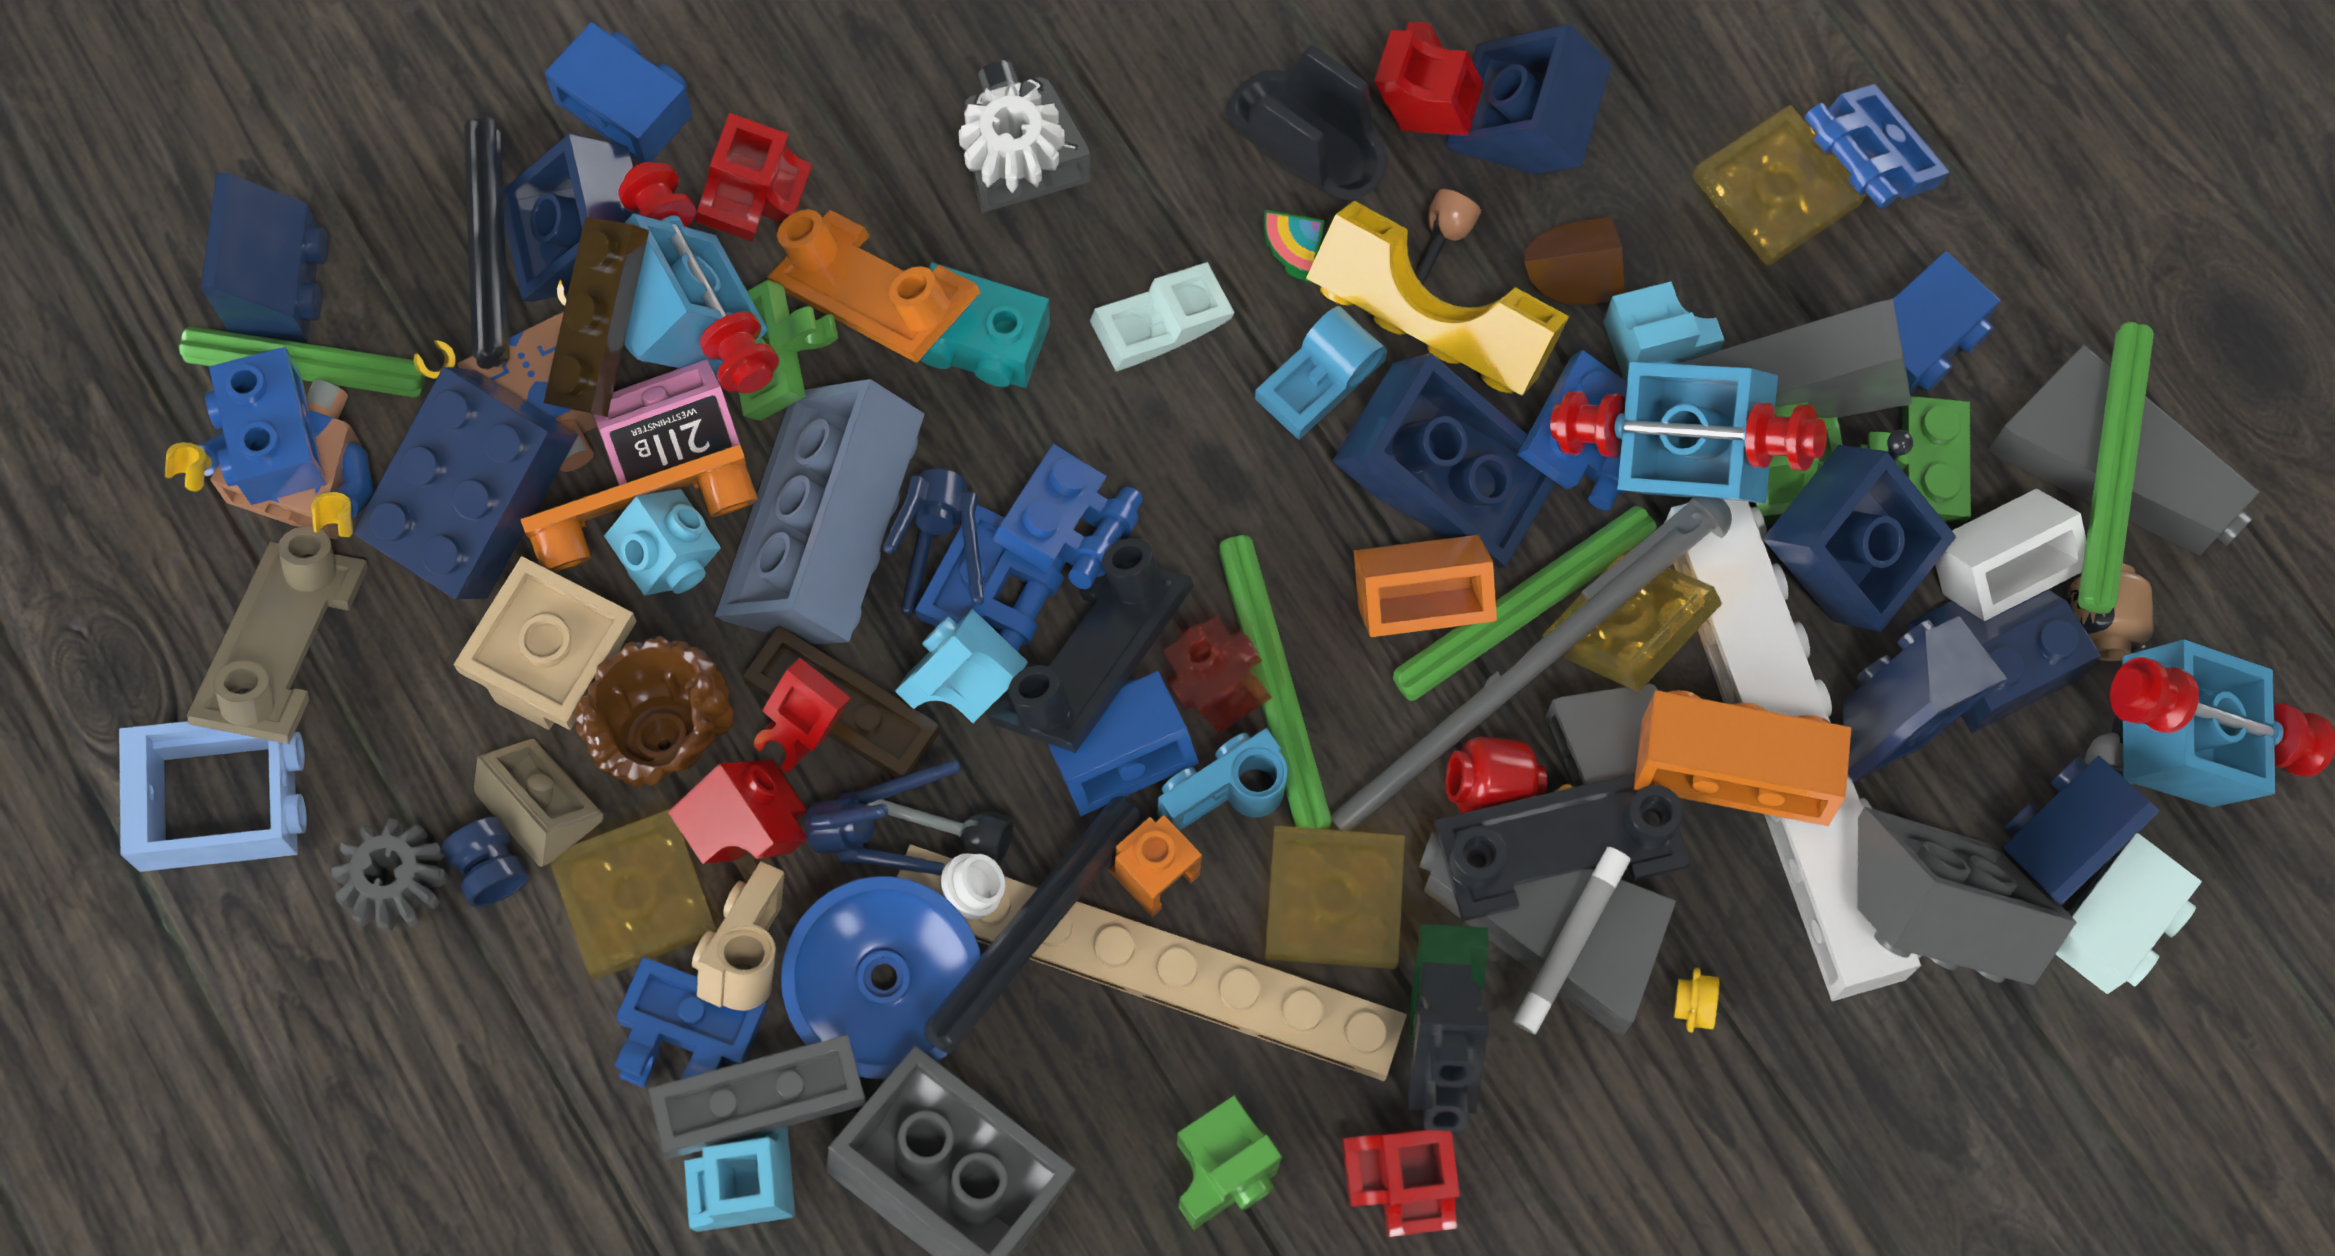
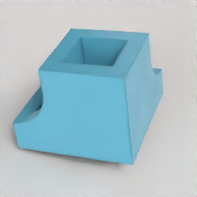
(1656, 329)
(964, 667)
(741, 1182)

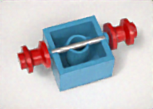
(688, 292)
(1692, 431)
(2209, 726)

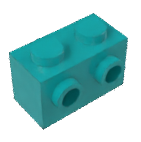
(994, 335)

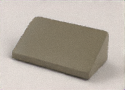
(534, 800)

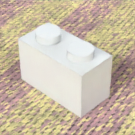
(2012, 554)

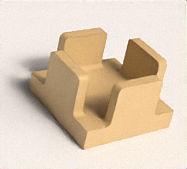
(543, 644)

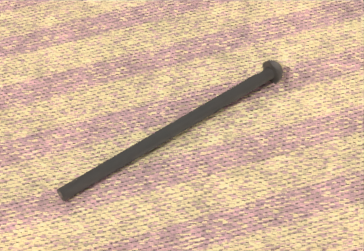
(1603, 597)

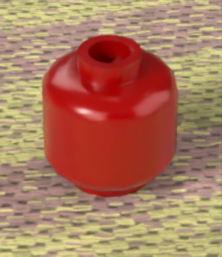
(1493, 773)

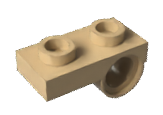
(742, 940)

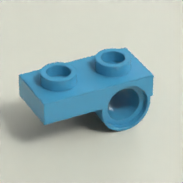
(1322, 373)
(1195, 793)

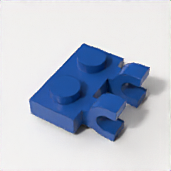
(666, 1008)

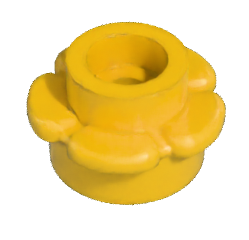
(1697, 1000)

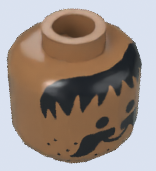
(2127, 624)

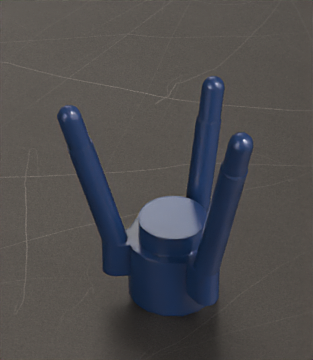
(938, 503)
(849, 822)

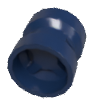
(485, 862)

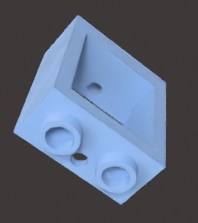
(143, 797)

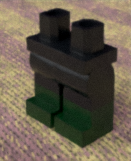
(1448, 1024)

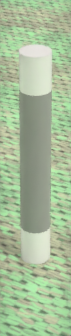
(1571, 940)

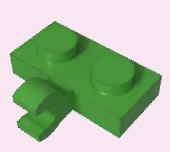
(787, 337)
(1938, 456)

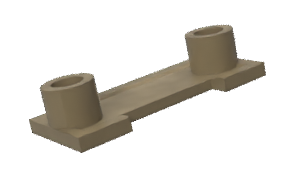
(270, 636)

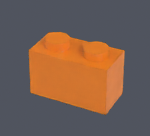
(1425, 585)

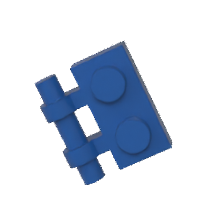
(1876, 146)
(1541, 451)
(1051, 506)
(951, 593)

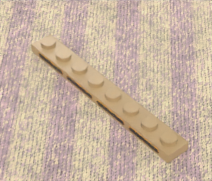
(1200, 980)

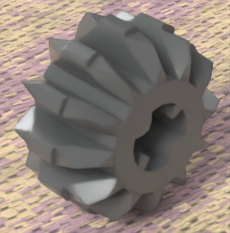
(365, 877)

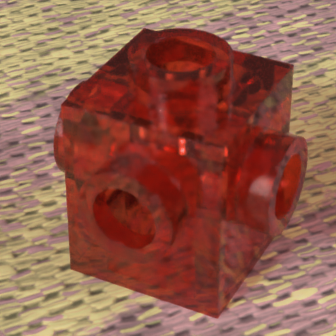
(1216, 673)

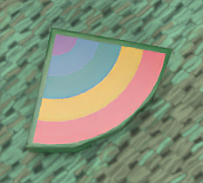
(1293, 241)

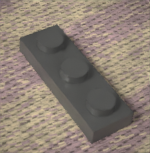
(756, 1097)

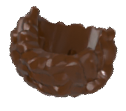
(653, 710)

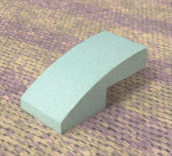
(1165, 318)

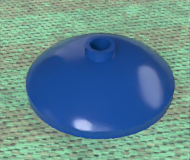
(840, 945)

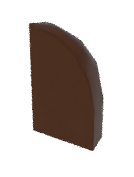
(1577, 262)

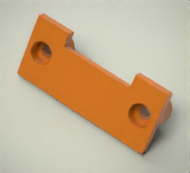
(864, 292)
(558, 531)

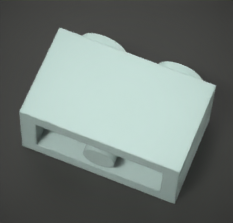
(2126, 913)

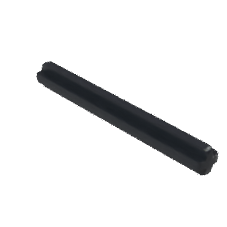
(486, 243)
(1031, 926)

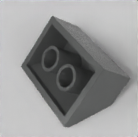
(1955, 900)
(947, 1164)

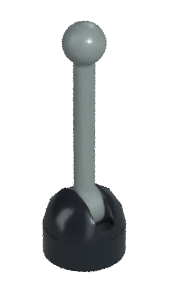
(981, 834)

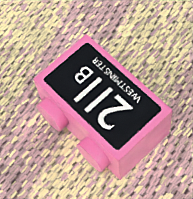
(666, 422)

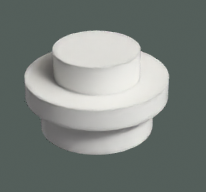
(973, 884)

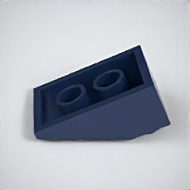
(1445, 457)

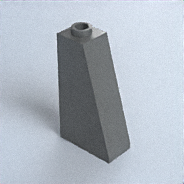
(1834, 364)
(2177, 484)
(1616, 957)

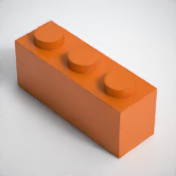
(1744, 757)

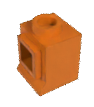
(1153, 861)

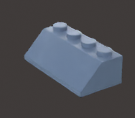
(822, 513)

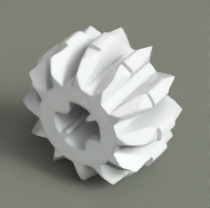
(1011, 137)

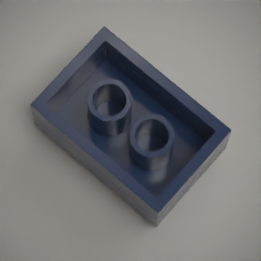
(464, 483)

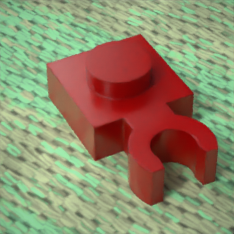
(802, 712)

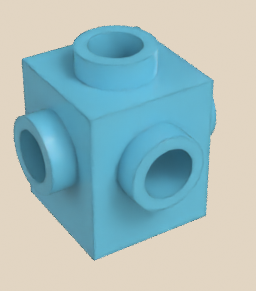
(663, 542)

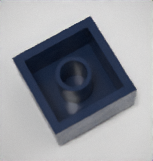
(1860, 537)

